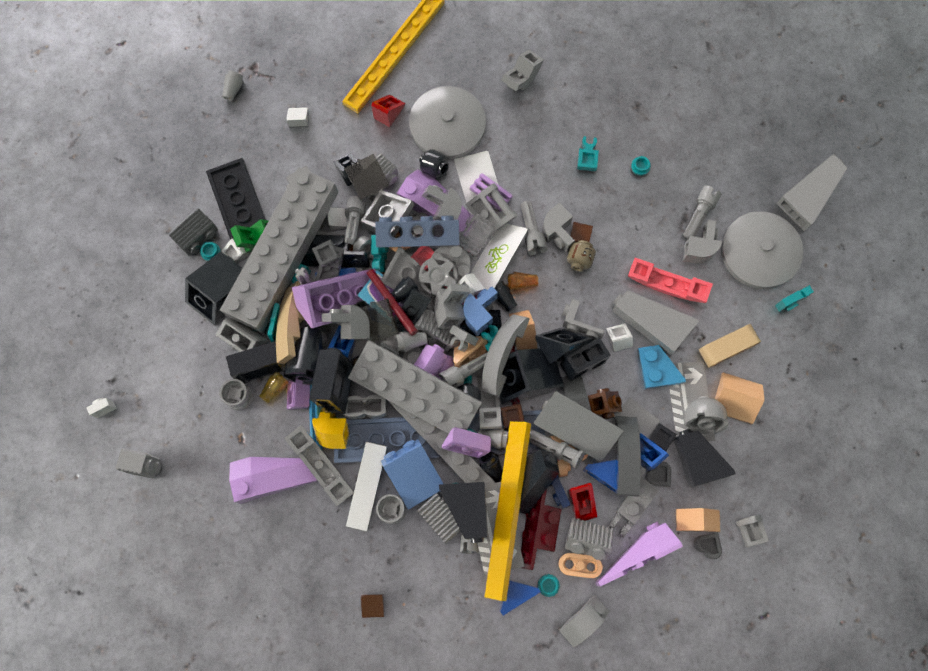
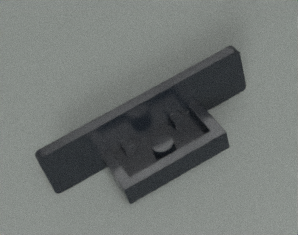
(350, 259)

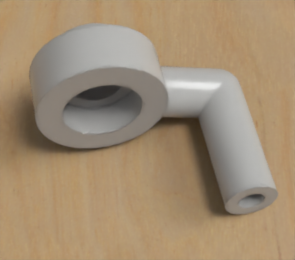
(363, 244)

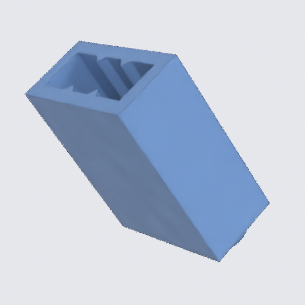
(412, 473)

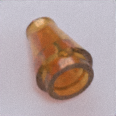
(519, 281)

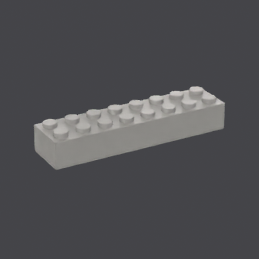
(280, 250)

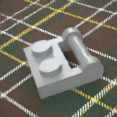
(483, 207)

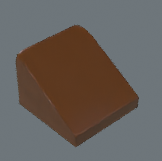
(372, 605)

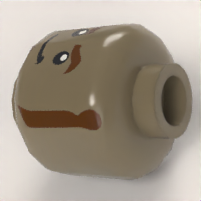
(581, 255)

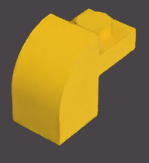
(331, 431)

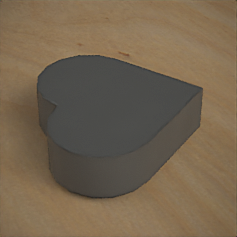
(660, 475)
(709, 544)

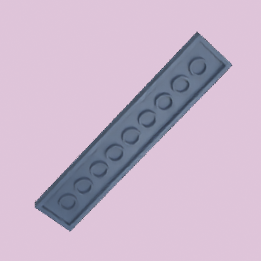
(397, 431)

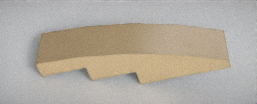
(287, 327)

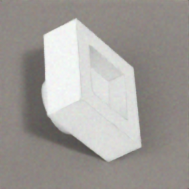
(101, 407)

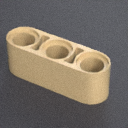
(729, 345)

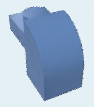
(474, 310)

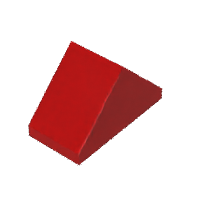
(387, 109)
(583, 502)

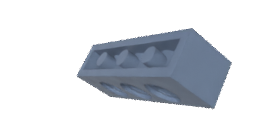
(449, 236)

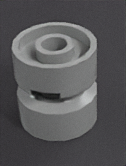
(236, 394)
(391, 509)

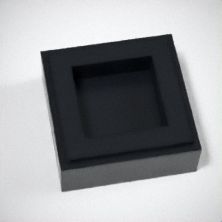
(662, 436)

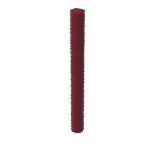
(393, 303)

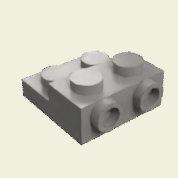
(386, 205)

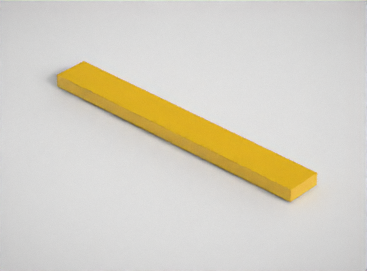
(391, 54)
(507, 511)

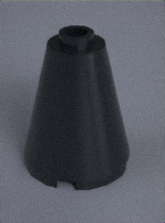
(307, 351)

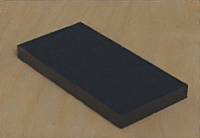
(235, 195)

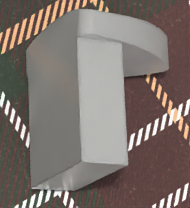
(752, 530)

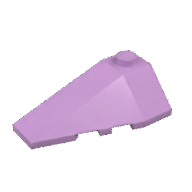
(413, 189)
(327, 294)
(264, 476)
(650, 545)

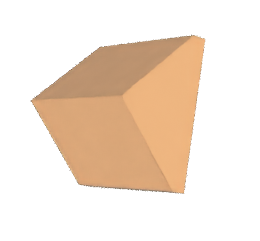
(740, 397)

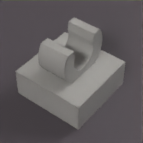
(463, 337)

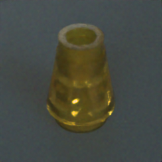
(273, 387)

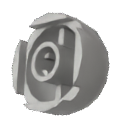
(706, 415)

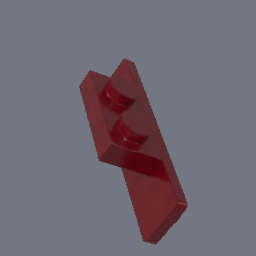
(539, 531)

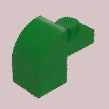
(248, 236)

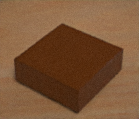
(581, 232)
(512, 413)

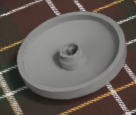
(447, 121)
(762, 250)

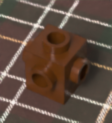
(605, 403)

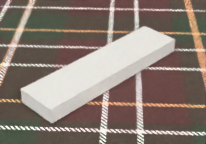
(366, 486)

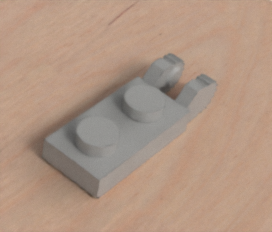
(633, 507)

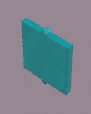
(273, 323)

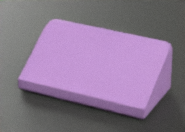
(297, 395)
(467, 443)

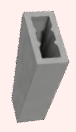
(810, 195)
(654, 321)

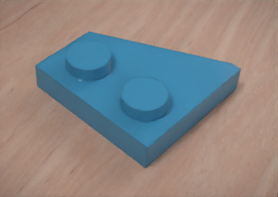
(658, 368)

